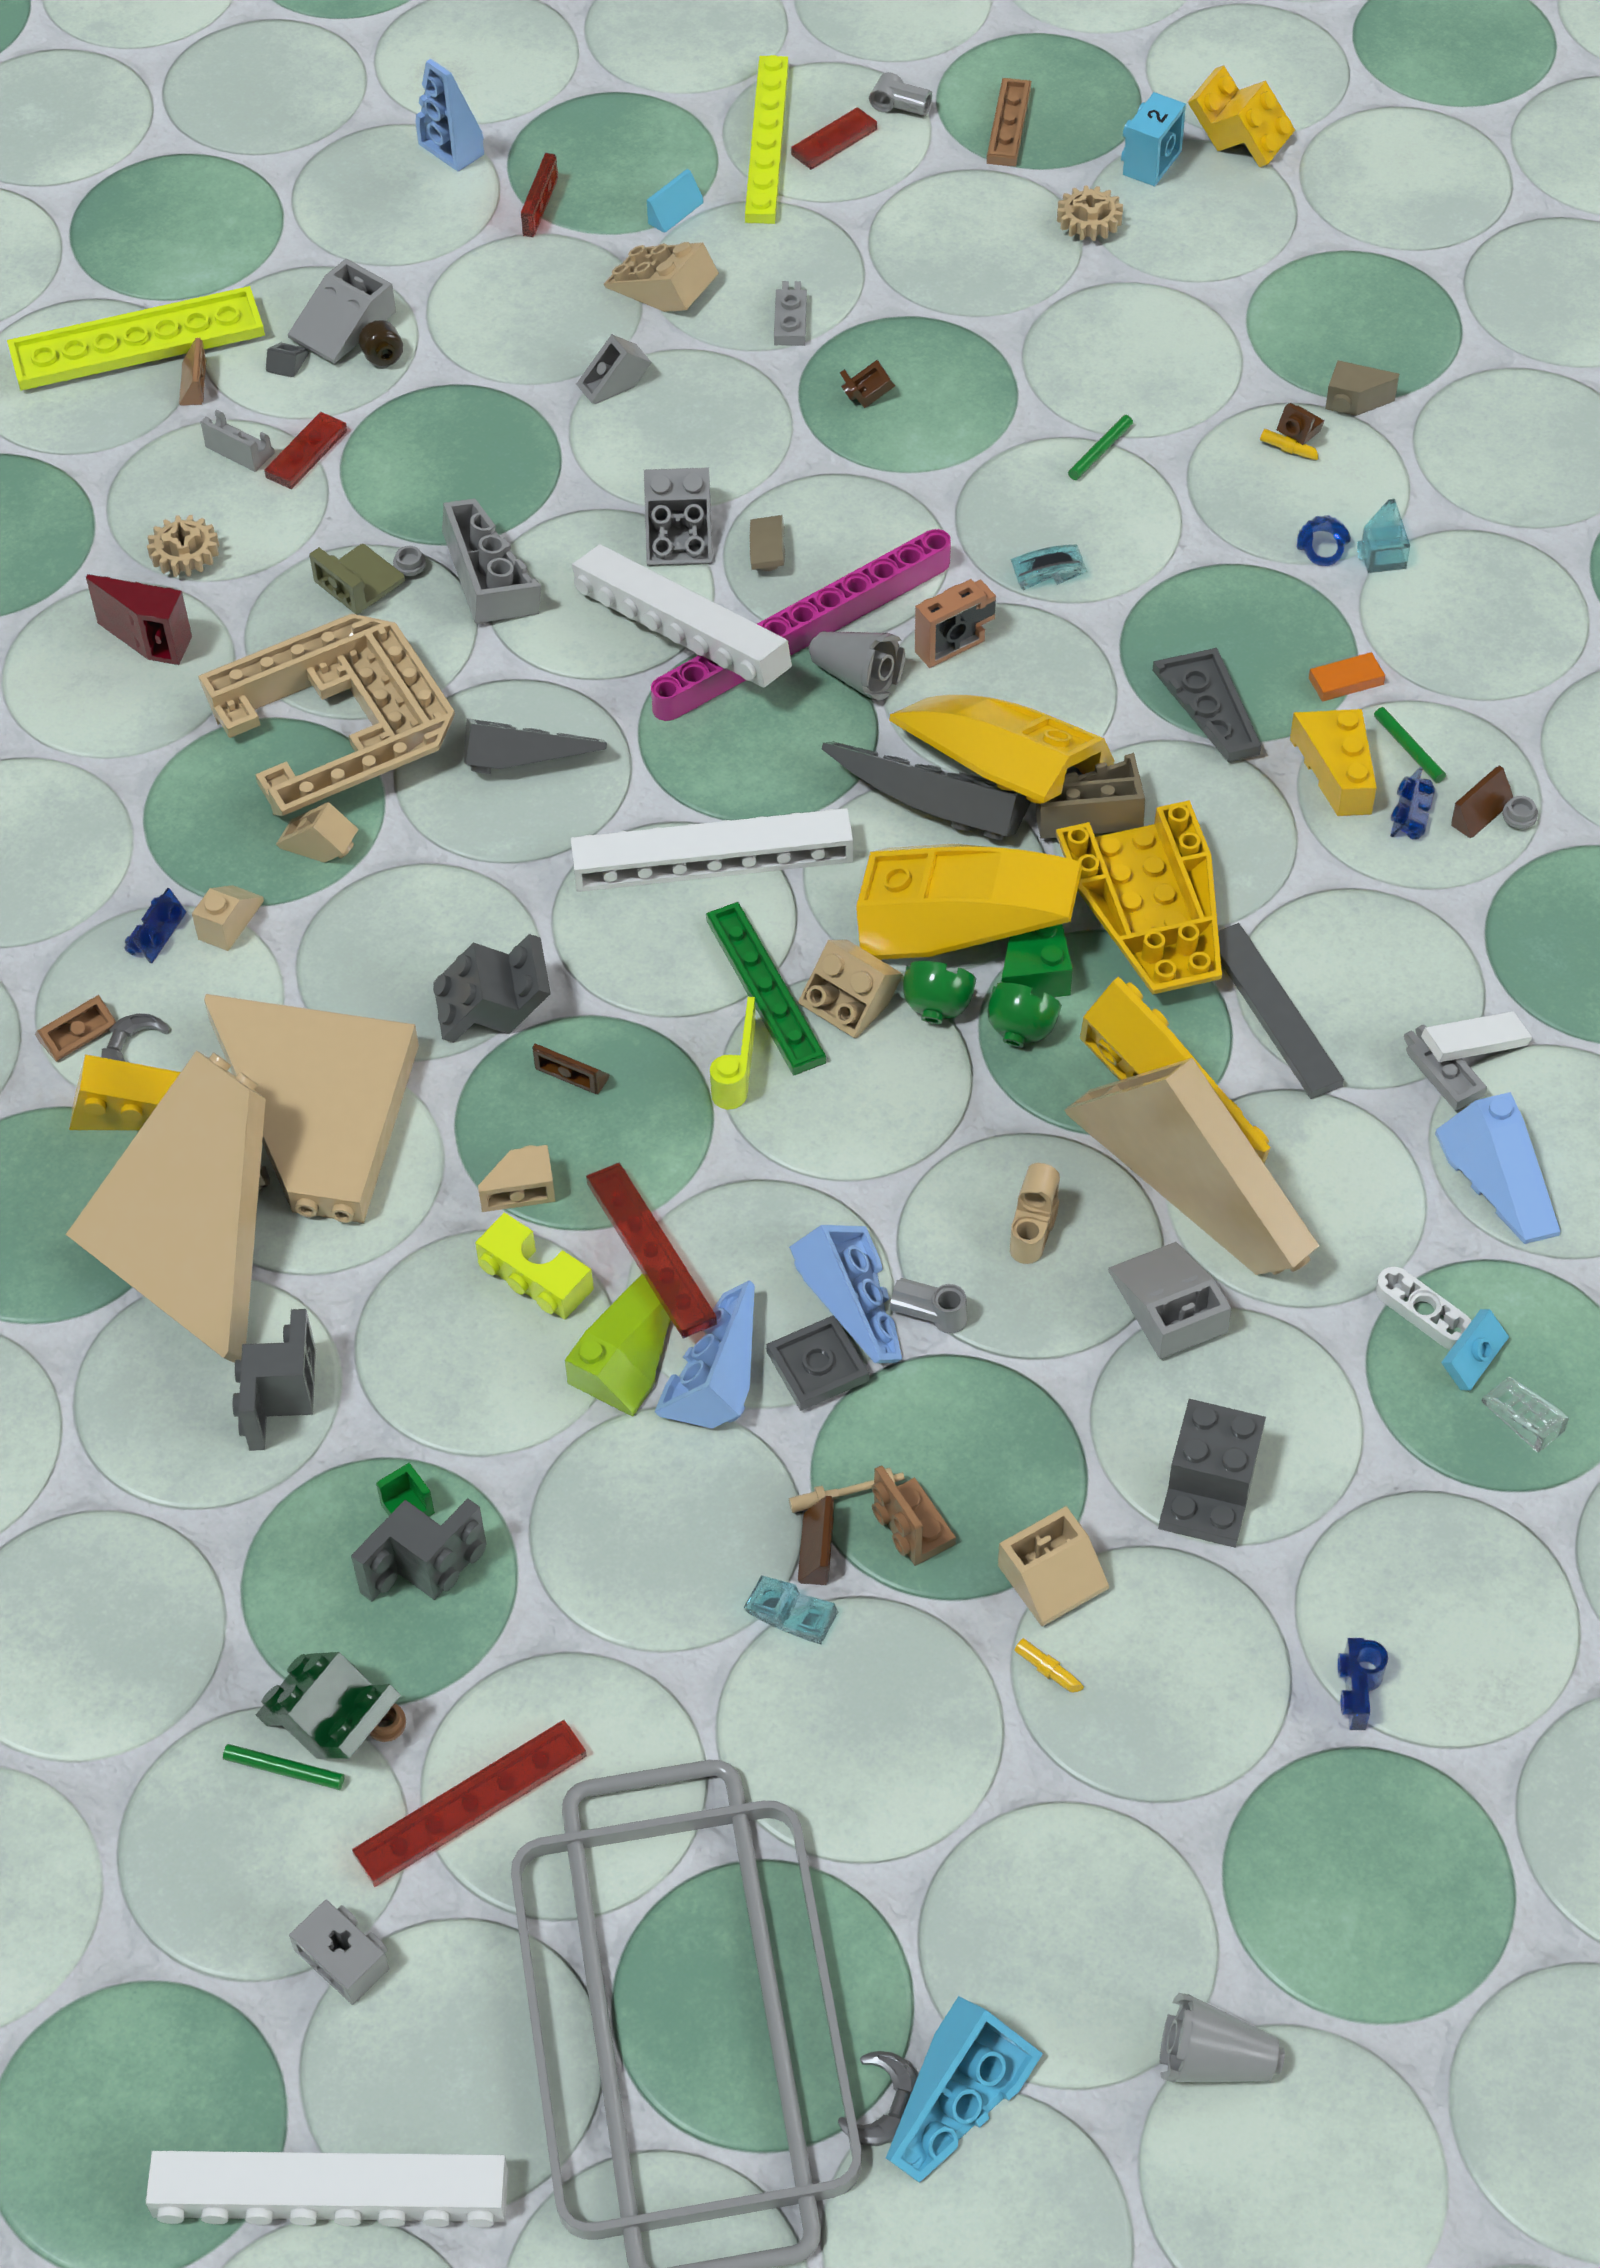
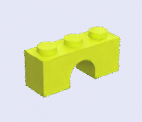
(555, 1285)

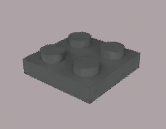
(817, 1362)

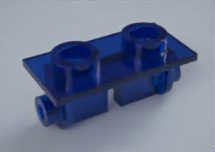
(1413, 794)
(157, 926)

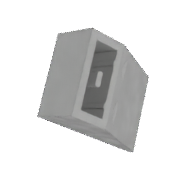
(340, 310)
(677, 516)
(1172, 1299)

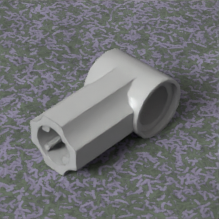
(893, 93)
(930, 1303)

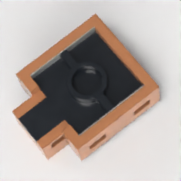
(953, 621)

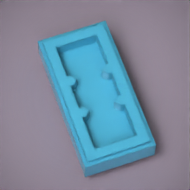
(1475, 1349)

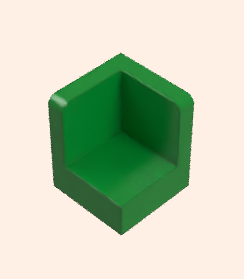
(404, 1485)

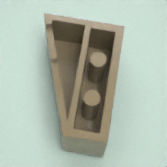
(1105, 797)

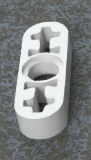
(1421, 1293)

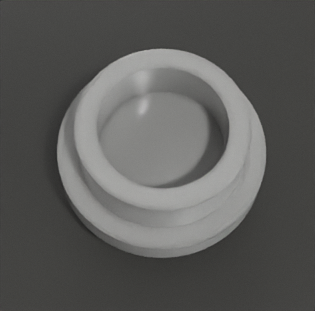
(409, 560)
(1520, 812)

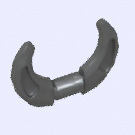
(127, 1027)
(903, 2081)

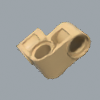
(1035, 1213)

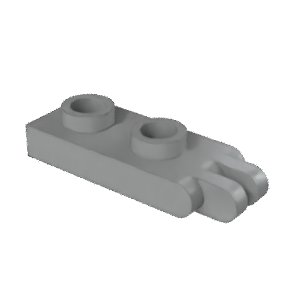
(790, 315)
(1451, 1078)

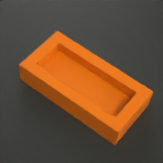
(1346, 676)

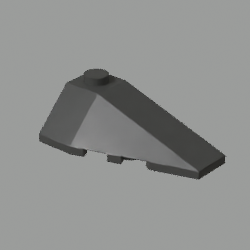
(504, 746)

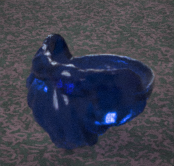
(1327, 524)

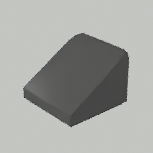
(285, 359)

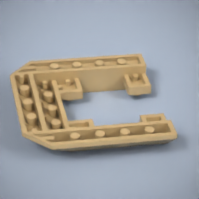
(348, 653)

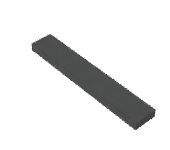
(1277, 1013)

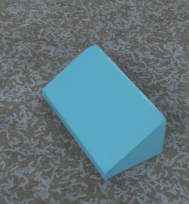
(674, 202)

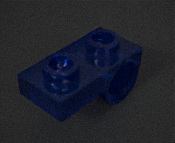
(1358, 1680)

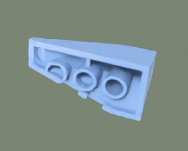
(445, 120)
(1497, 1156)
(842, 1272)
(718, 1367)

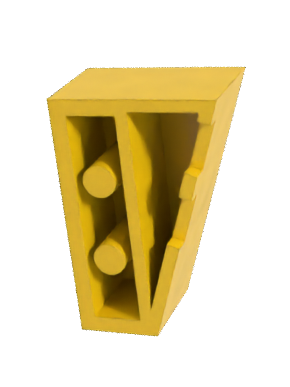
(1339, 756)
(117, 1094)

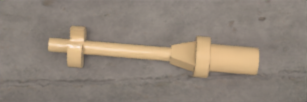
(807, 1500)

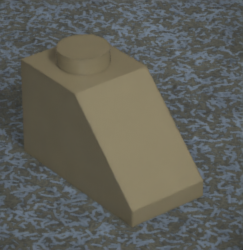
(1360, 388)

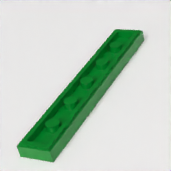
(764, 983)

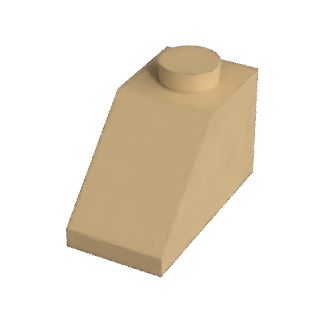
(319, 834)
(224, 915)
(518, 1180)

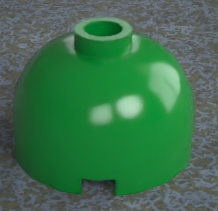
(936, 991)
(1021, 1015)

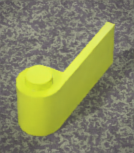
(731, 1072)

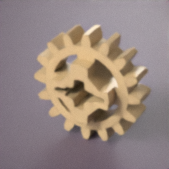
(1089, 213)
(183, 545)

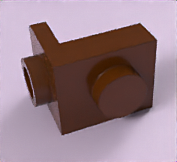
(867, 384)
(1299, 423)

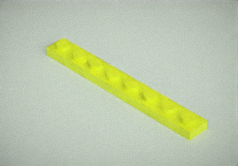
(766, 140)

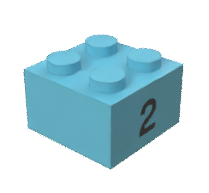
(1153, 138)

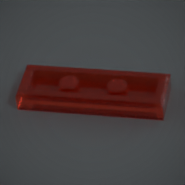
(834, 138)
(539, 195)
(305, 450)

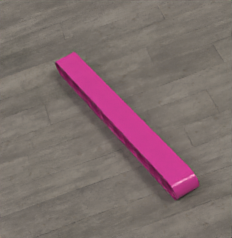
(821, 611)

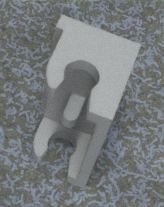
(235, 443)

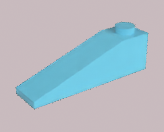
(963, 2077)

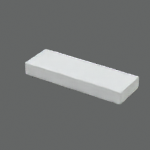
(1476, 1036)

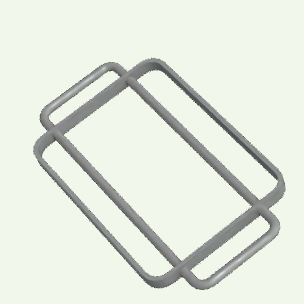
(574, 1841)

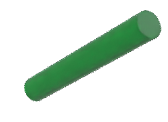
(1100, 447)
(1409, 745)
(283, 1766)

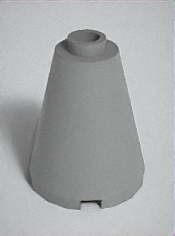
(860, 659)
(1216, 2046)

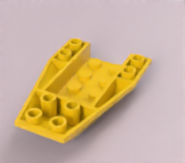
(1005, 742)
(1153, 895)
(959, 897)
(1137, 1040)

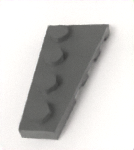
(1211, 700)

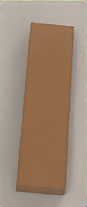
(1009, 122)

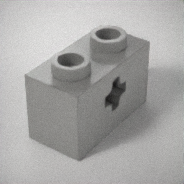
(347, 1972)

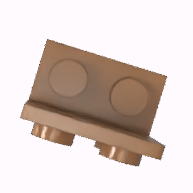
(910, 1517)

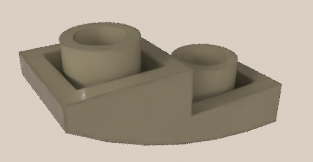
(767, 543)

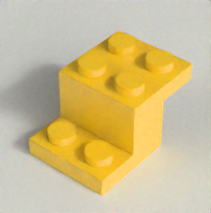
(1241, 116)

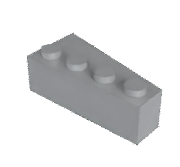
(487, 569)

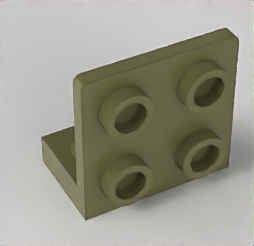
(355, 578)

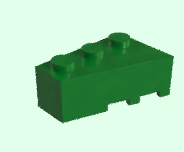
(1040, 962)

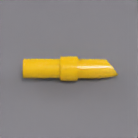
(1288, 444)
(1048, 1666)

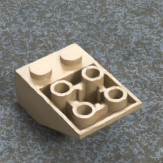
(664, 275)

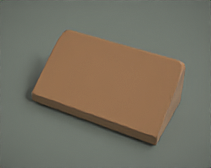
(193, 375)
(76, 1028)

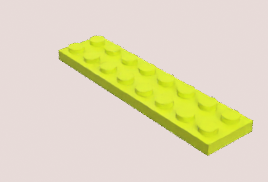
(134, 338)

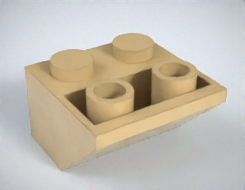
(849, 987)
(1052, 1566)

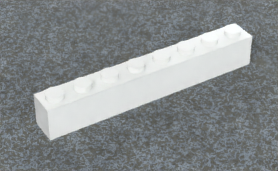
(682, 615)
(712, 849)
(327, 2187)

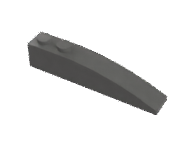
(955, 797)

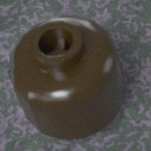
(381, 340)

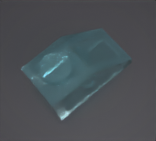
(1384, 541)

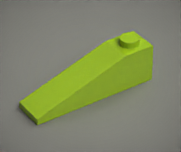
(621, 1350)

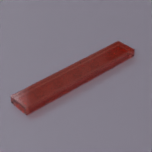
(651, 1250)
(469, 1803)

